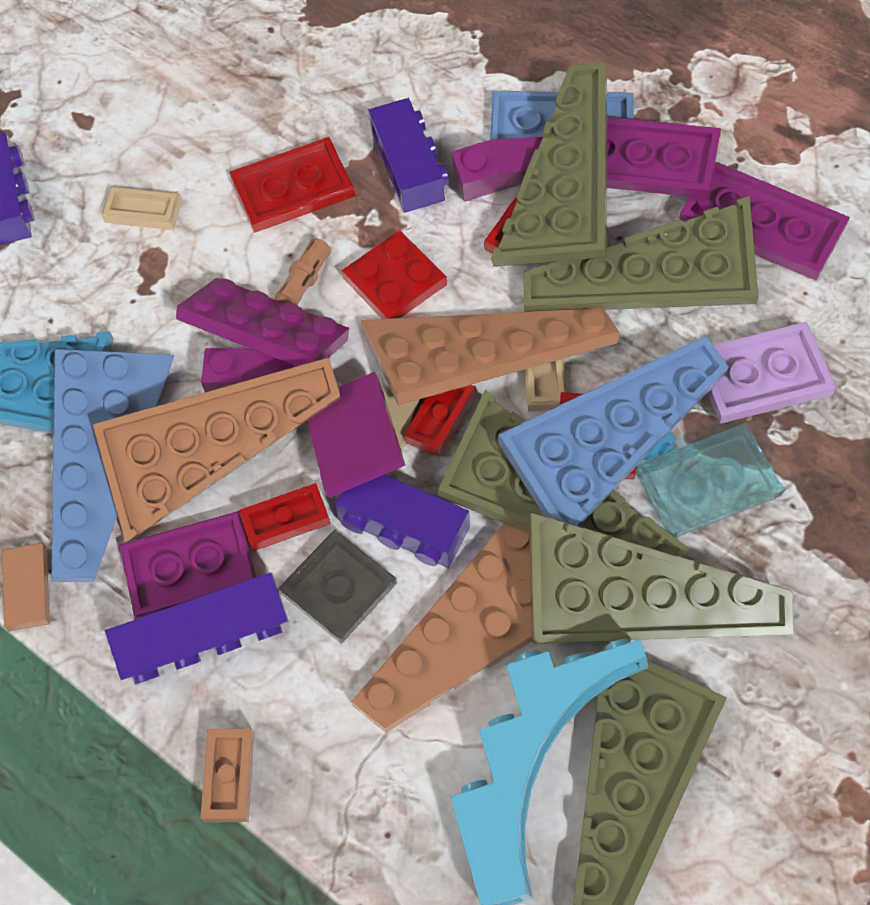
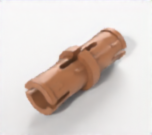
(303, 272)

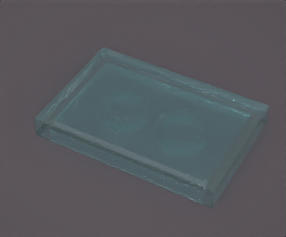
(709, 480)

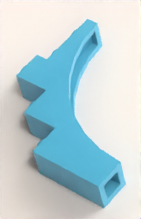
(496, 813)

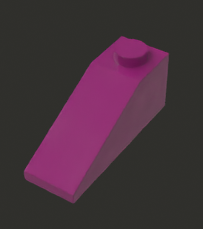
(493, 165)
(235, 365)

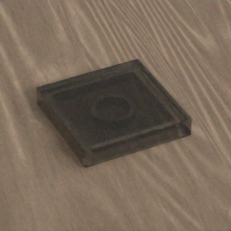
(337, 586)

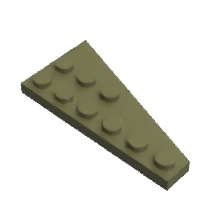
(667, 266)
(640, 764)

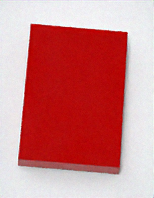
(292, 184)

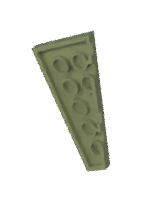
(565, 186)
(488, 484)
(615, 589)

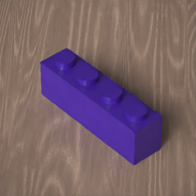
(195, 627)

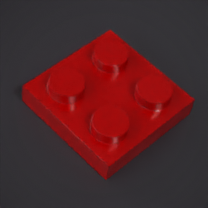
(394, 277)

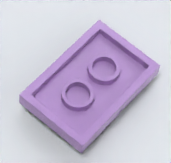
(770, 373)

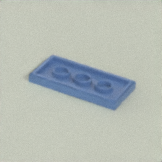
(526, 113)

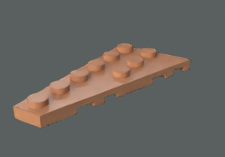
(454, 351)
(185, 446)
(466, 630)

